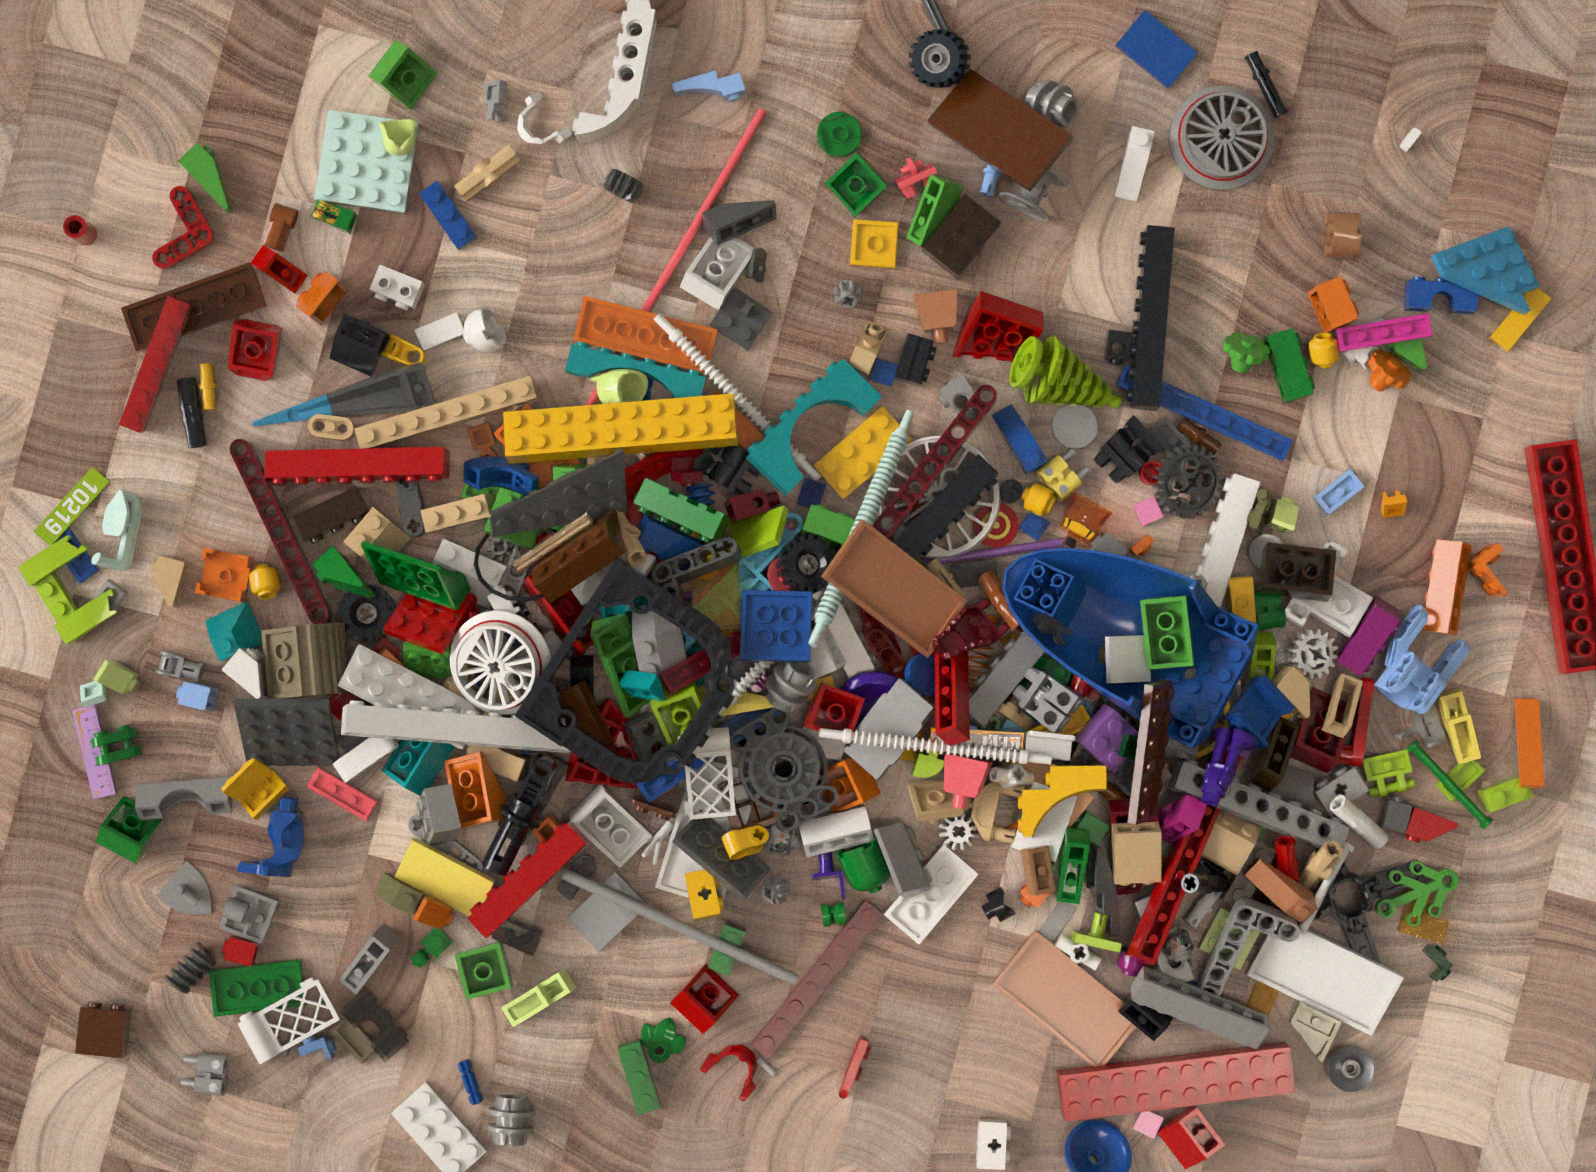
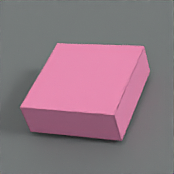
(1148, 511)
(1148, 1123)

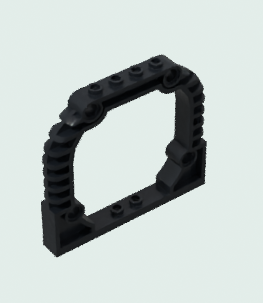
(544, 703)

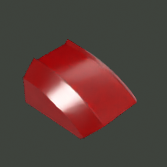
(254, 349)

